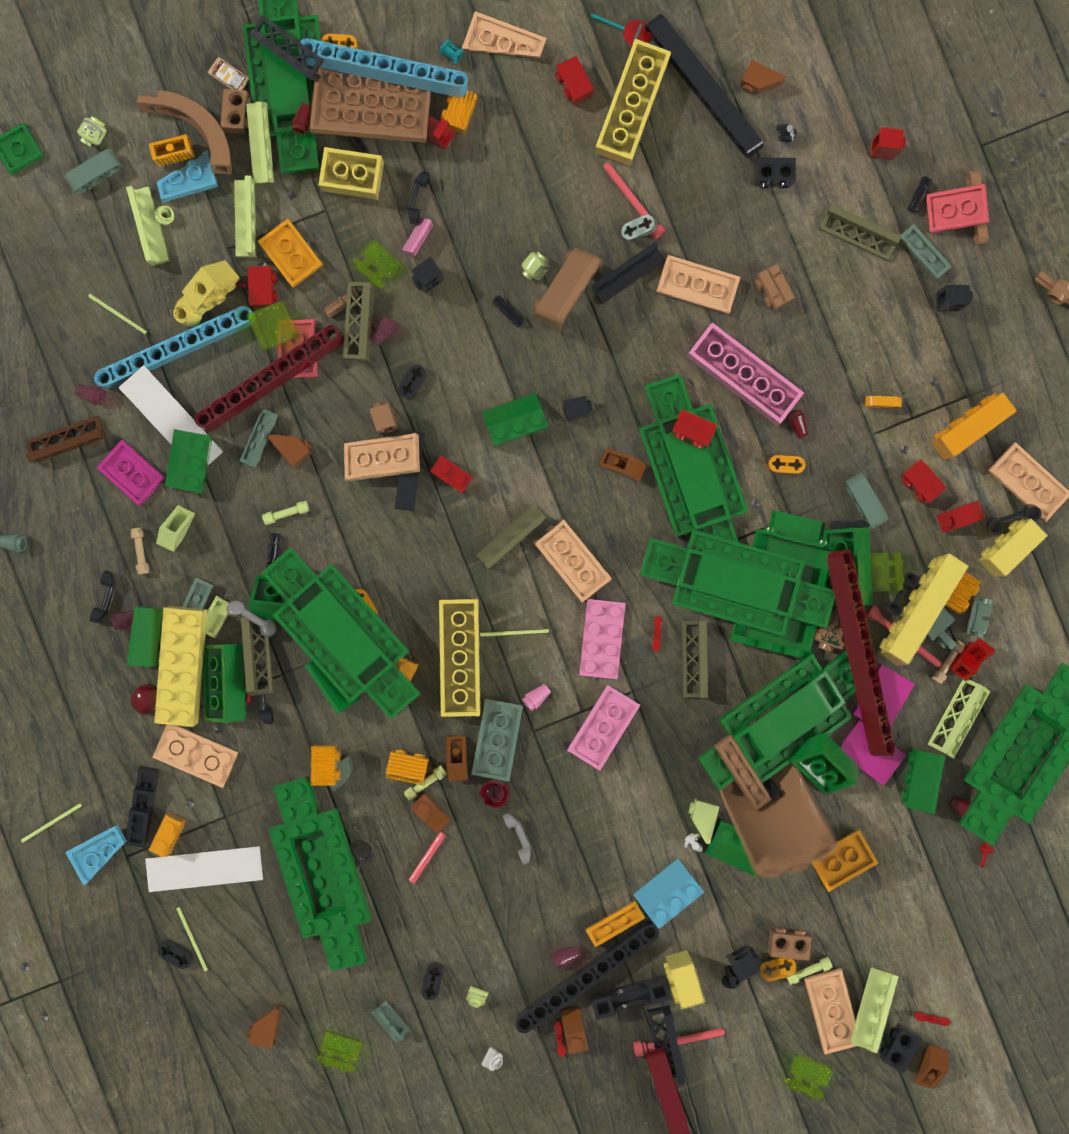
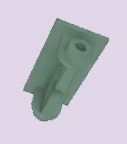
(976, 625)
(390, 1021)

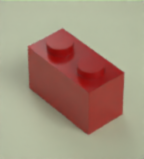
(574, 80)
(887, 143)
(261, 286)
(693, 429)
(451, 474)
(922, 482)

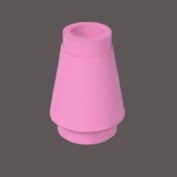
(536, 697)

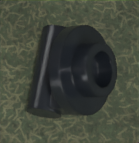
(787, 132)
(730, 980)

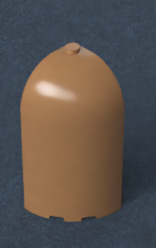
(784, 831)

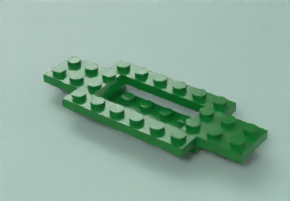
(281, 84)
(703, 474)
(741, 576)
(335, 638)
(784, 730)
(1014, 755)
(330, 871)

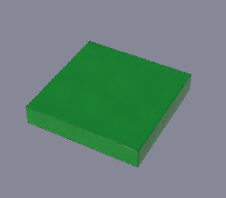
(19, 149)

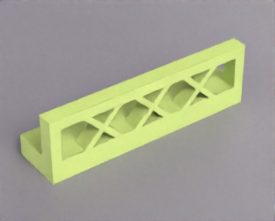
(260, 142)
(245, 218)
(147, 226)
(963, 722)
(873, 1009)

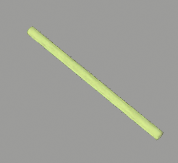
(117, 314)
(514, 632)
(51, 823)
(192, 939)

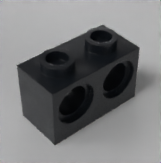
(774, 166)
(427, 275)
(953, 298)
(744, 962)
(906, 1050)

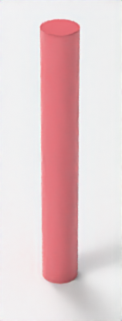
(426, 858)

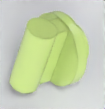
(476, 996)

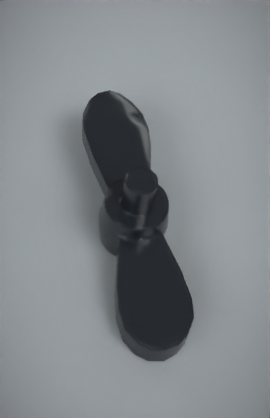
(848, 524)

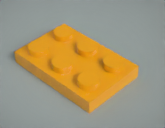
(290, 253)
(846, 861)

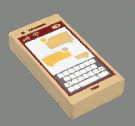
(228, 75)

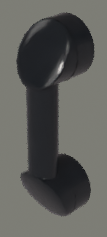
(420, 181)
(996, 525)
(894, 608)
(99, 613)
(265, 714)

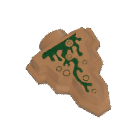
(832, 636)

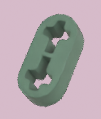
(637, 224)

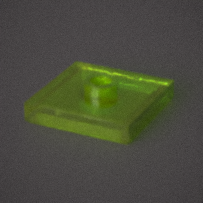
(272, 325)

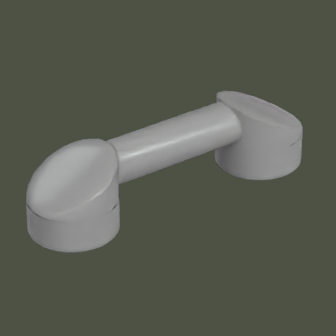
(267, 627)
(511, 822)

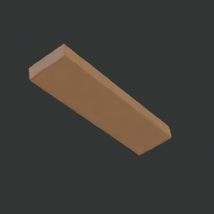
(742, 772)

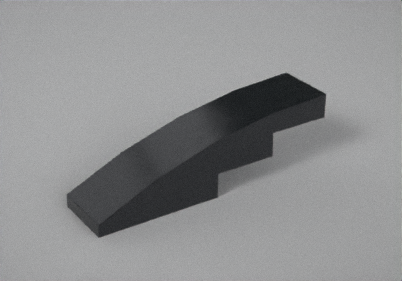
(408, 483)
(142, 806)

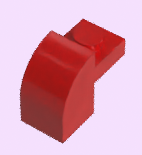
(439, 133)
(961, 516)
(970, 660)

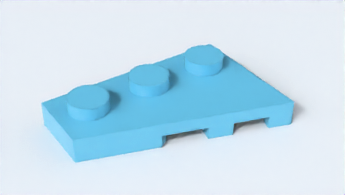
(188, 180)
(95, 853)

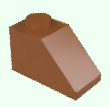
(760, 79)
(292, 448)
(623, 464)
(457, 758)
(430, 812)
(265, 1028)
(574, 1030)
(932, 1066)

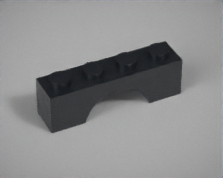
(645, 991)

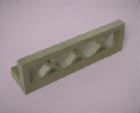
(863, 226)
(366, 321)
(511, 536)
(702, 659)
(250, 660)

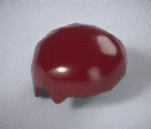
(144, 698)
(495, 793)

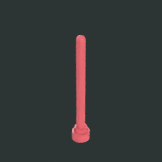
(660, 230)
(874, 614)
(641, 1048)

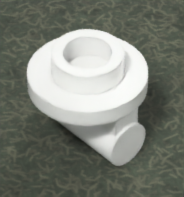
(691, 840)
(493, 1059)

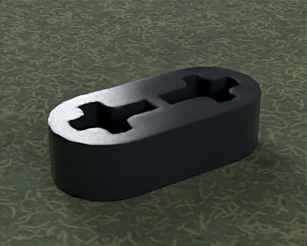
(415, 384)
(177, 950)
(437, 981)

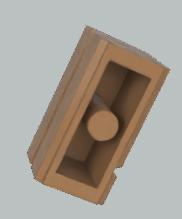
(774, 287)

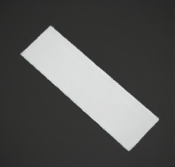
(161, 407)
(204, 869)

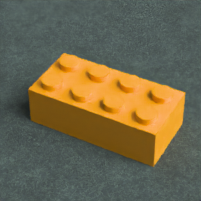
(973, 426)

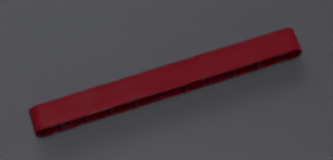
(860, 653)

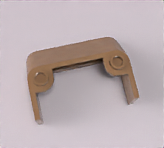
(566, 288)

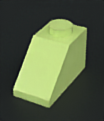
(174, 528)
(704, 817)

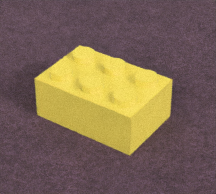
(351, 173)
(1012, 547)
(683, 979)

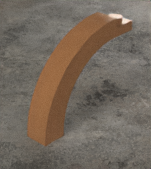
(198, 117)

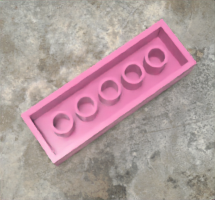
(745, 374)

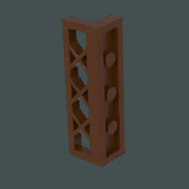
(67, 444)

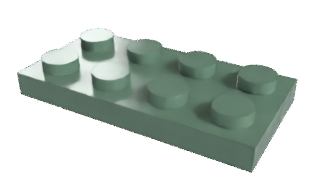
(497, 739)

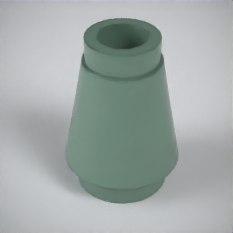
(13, 542)

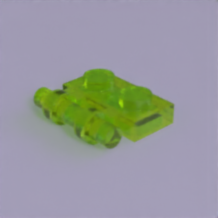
(379, 258)
(880, 571)
(340, 1046)
(812, 1071)

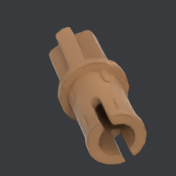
(339, 305)

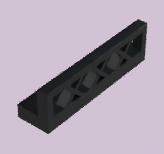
(287, 55)
(628, 273)
(671, 1037)

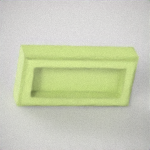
(216, 616)

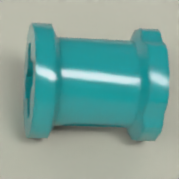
(451, 51)

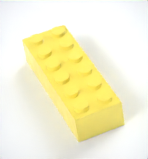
(632, 102)
(922, 609)
(459, 657)
(180, 666)

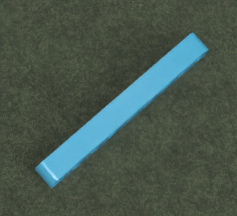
(392, 70)
(166, 347)

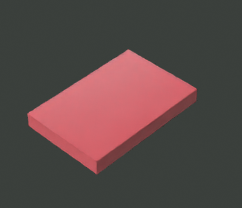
(957, 208)
(305, 330)

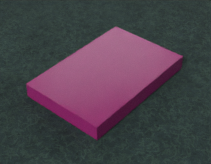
(131, 472)
(894, 689)
(878, 768)

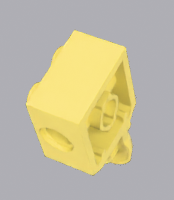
(204, 292)

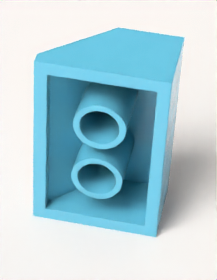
(668, 893)

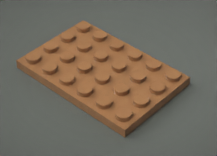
(368, 108)

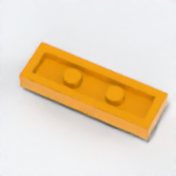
(615, 923)

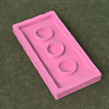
(602, 639)
(603, 727)

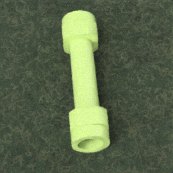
(301, 507)
(412, 792)
(824, 964)

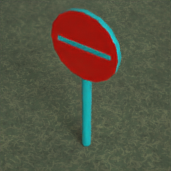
(632, 31)

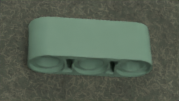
(93, 171)
(866, 501)

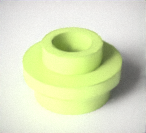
(166, 211)

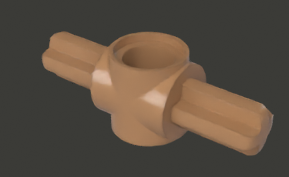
(1057, 290)

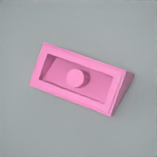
(418, 236)

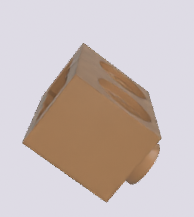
(231, 112)
(383, 418)
(788, 949)

